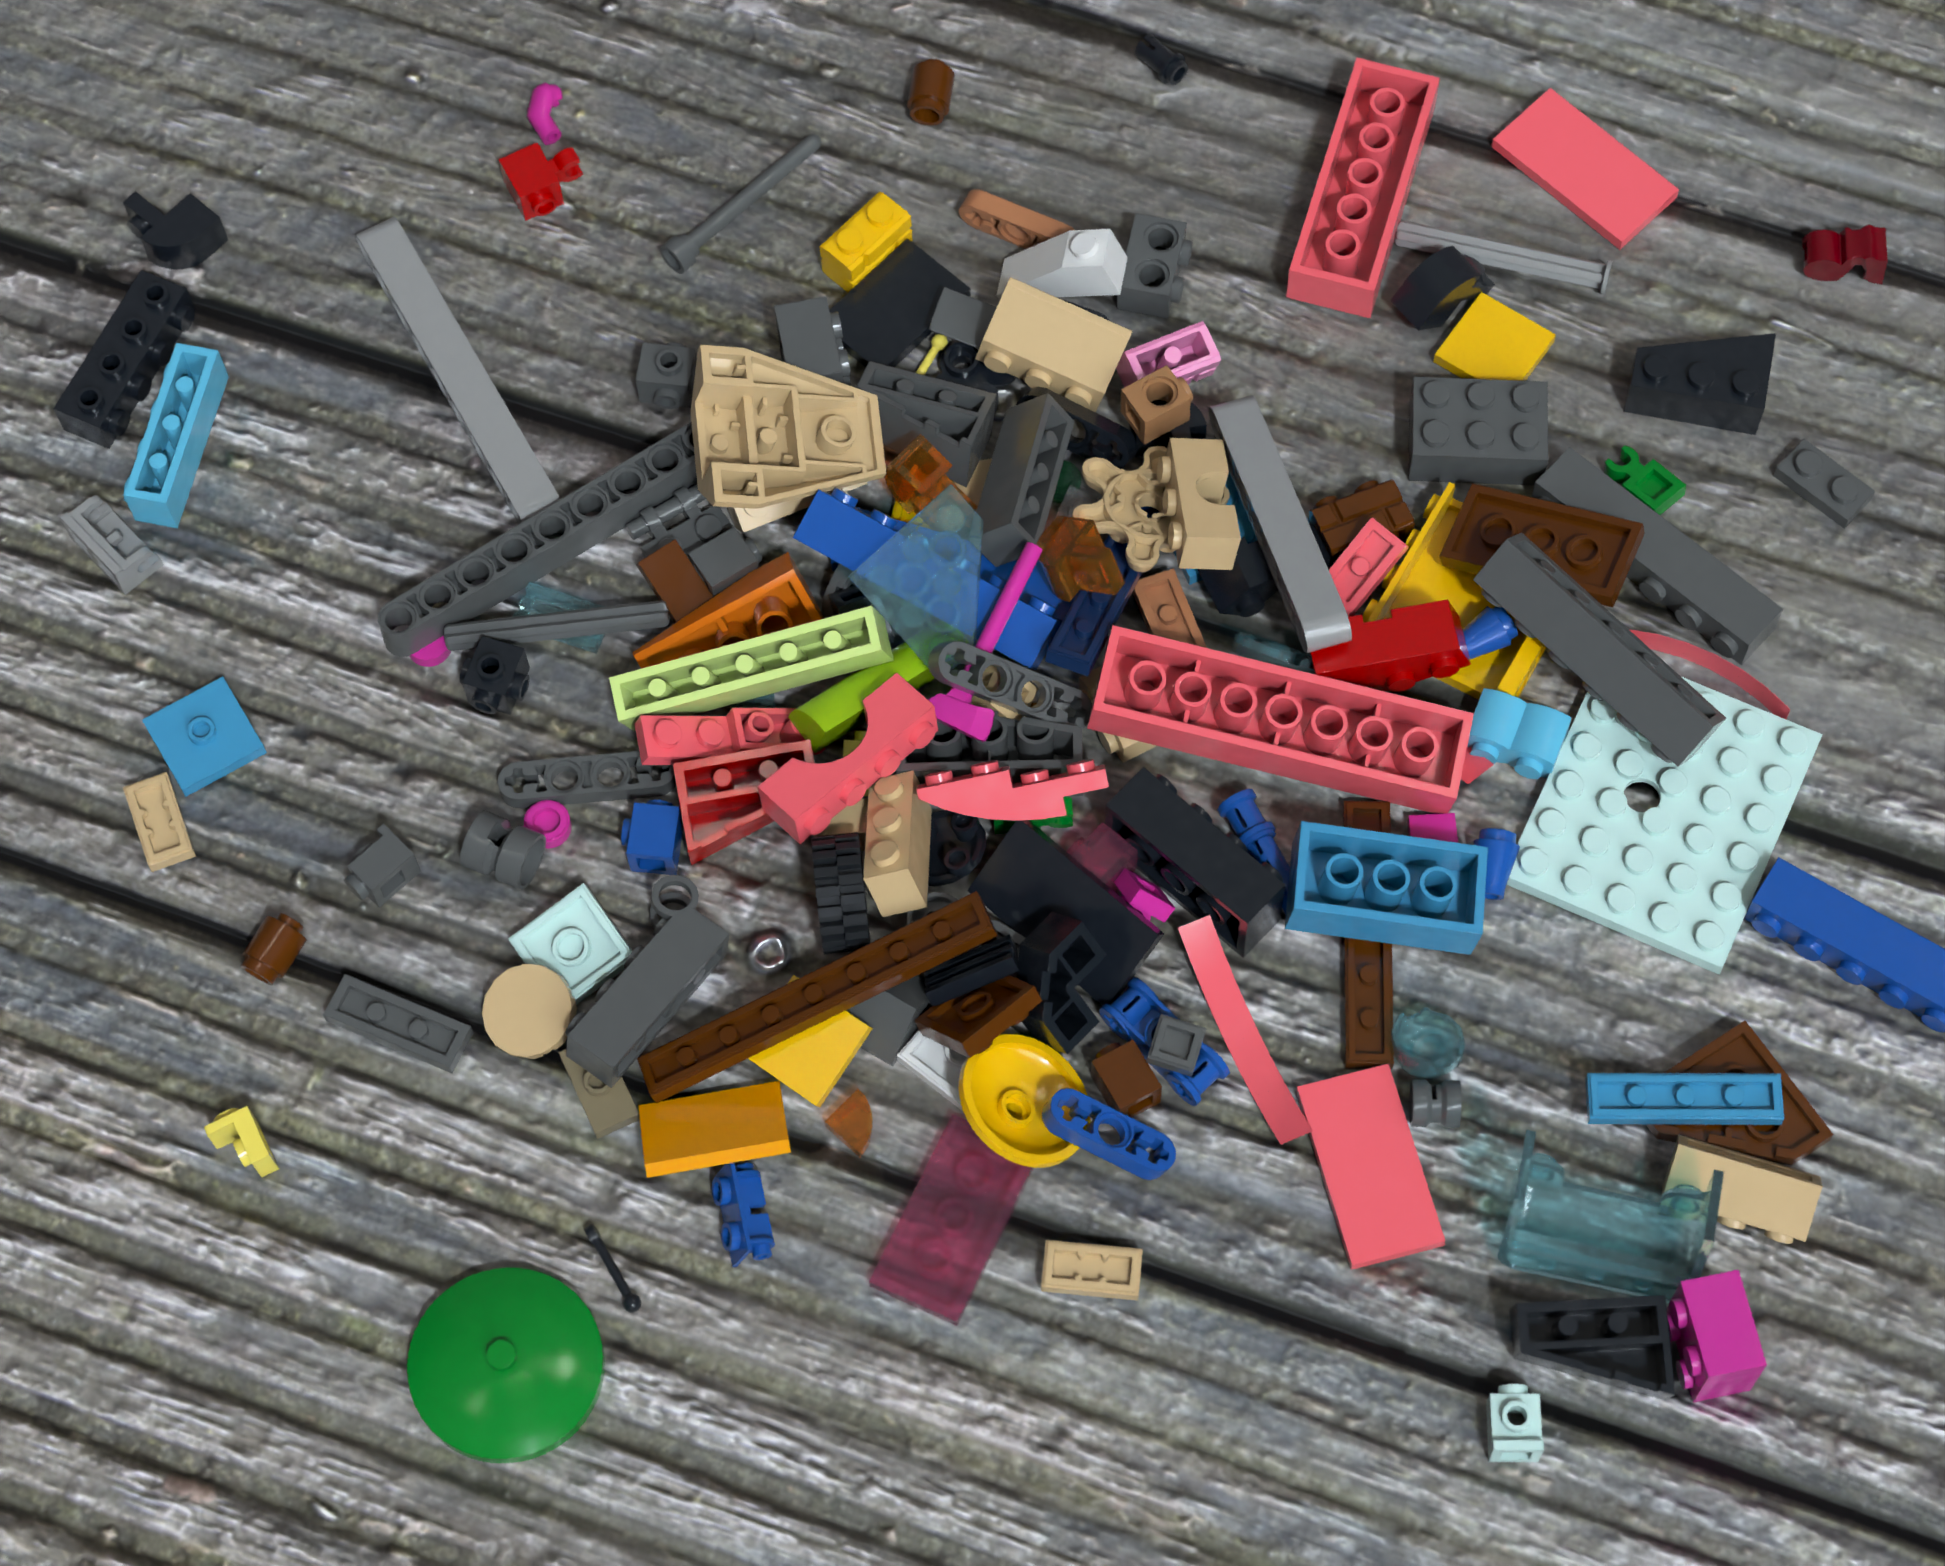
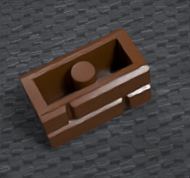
(1343, 518)

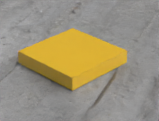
(1494, 343)
(816, 1057)

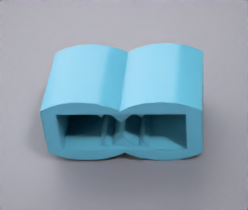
(1518, 733)

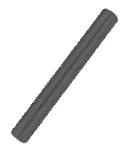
(558, 624)

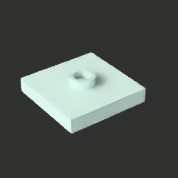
(575, 942)

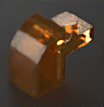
(919, 476)
(1077, 559)

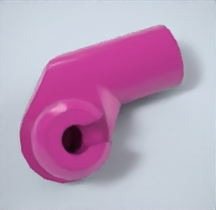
(542, 100)

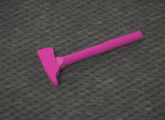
(956, 707)

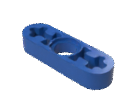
(1128, 1129)

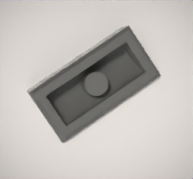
(962, 317)

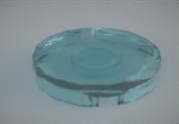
(1272, 653)

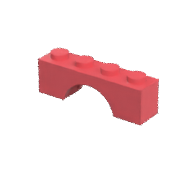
(808, 795)

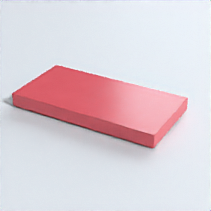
(1585, 168)
(1370, 1166)

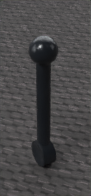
(631, 1302)

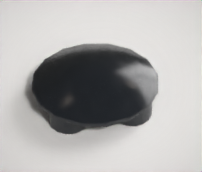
(955, 847)

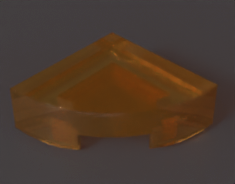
(853, 1123)

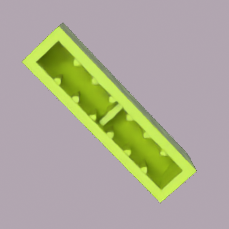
(841, 706)

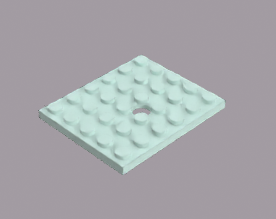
(1680, 868)

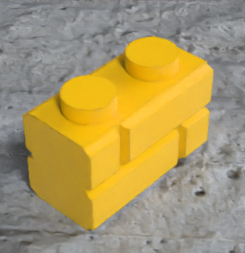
(865, 241)

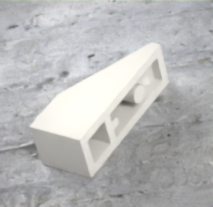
(1070, 265)

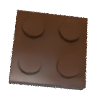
(978, 1017)

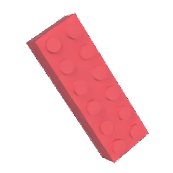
(1362, 188)

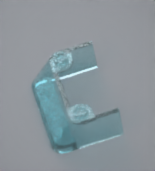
(1603, 1234)

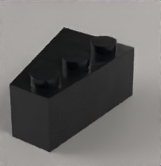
(1703, 382)
(1600, 1340)

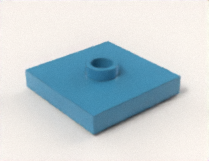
(204, 736)

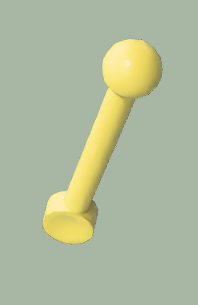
(939, 343)

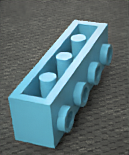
(176, 435)

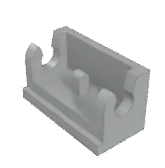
(110, 544)

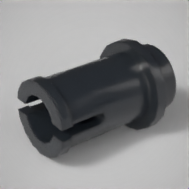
(1169, 66)

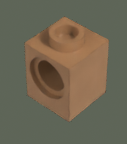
(1152, 420)

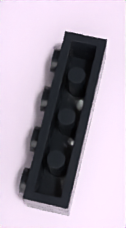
(125, 359)

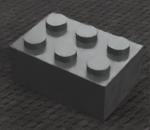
(1478, 430)

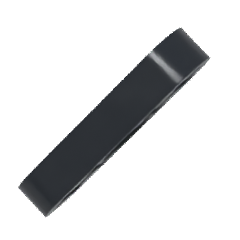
(1093, 424)

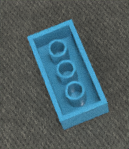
(1386, 888)

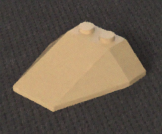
(778, 430)

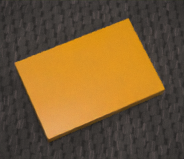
(713, 1129)

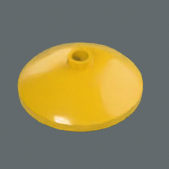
(1005, 1098)

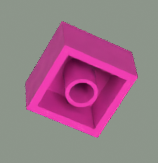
(1715, 1336)

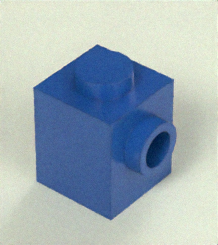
(653, 837)

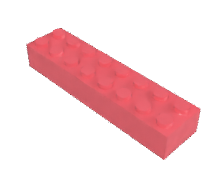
(1280, 721)

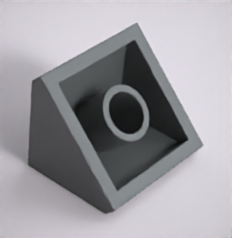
(892, 1017)

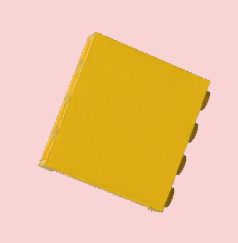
(1425, 580)

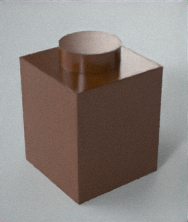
(1125, 1079)

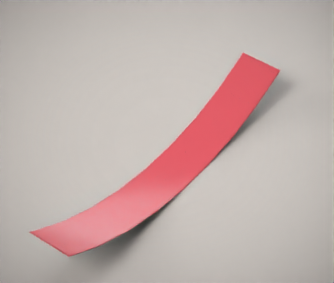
(1717, 665)
(1241, 1032)

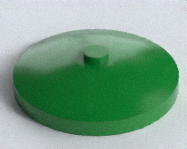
(506, 1365)

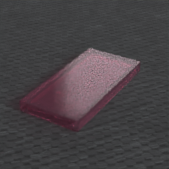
(950, 1224)

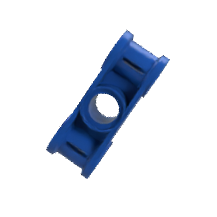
(1136, 1018)

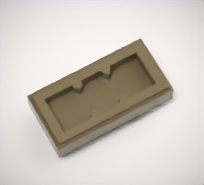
(604, 1106)

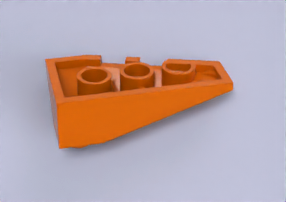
(753, 606)

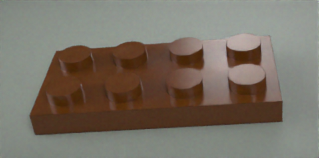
(1584, 543)

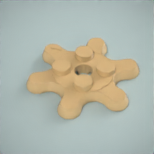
(1121, 503)

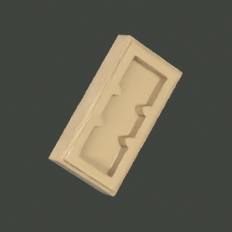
(159, 821)
(1091, 1270)

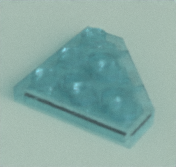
(929, 576)

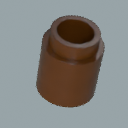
(930, 92)
(273, 948)

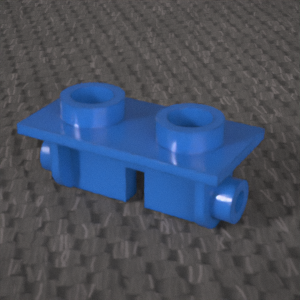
(736, 1193)

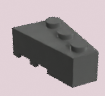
(945, 413)

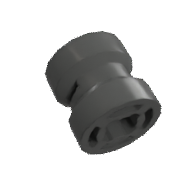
(1435, 1103)

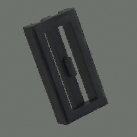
(971, 970)

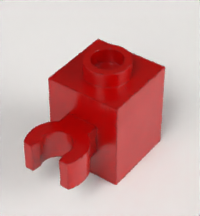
(536, 181)

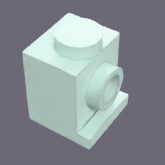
(1511, 1441)

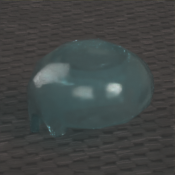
(1427, 1043)

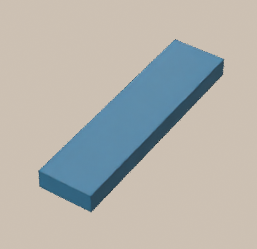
(1684, 1098)

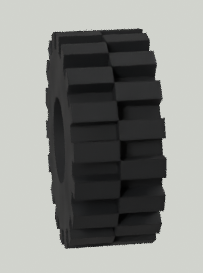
(840, 892)

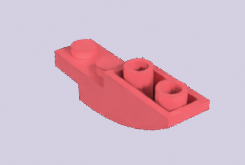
(686, 738)
(993, 796)

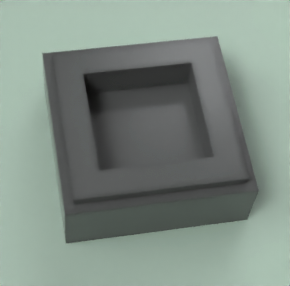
(1176, 1045)

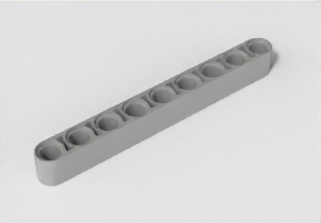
(457, 370)

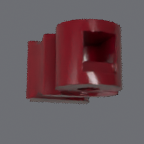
(1833, 254)

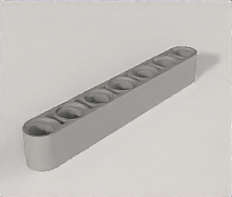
(1280, 525)

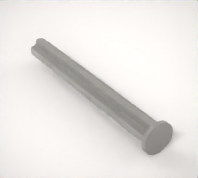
(1506, 255)

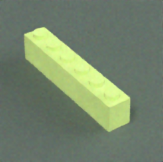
(754, 667)

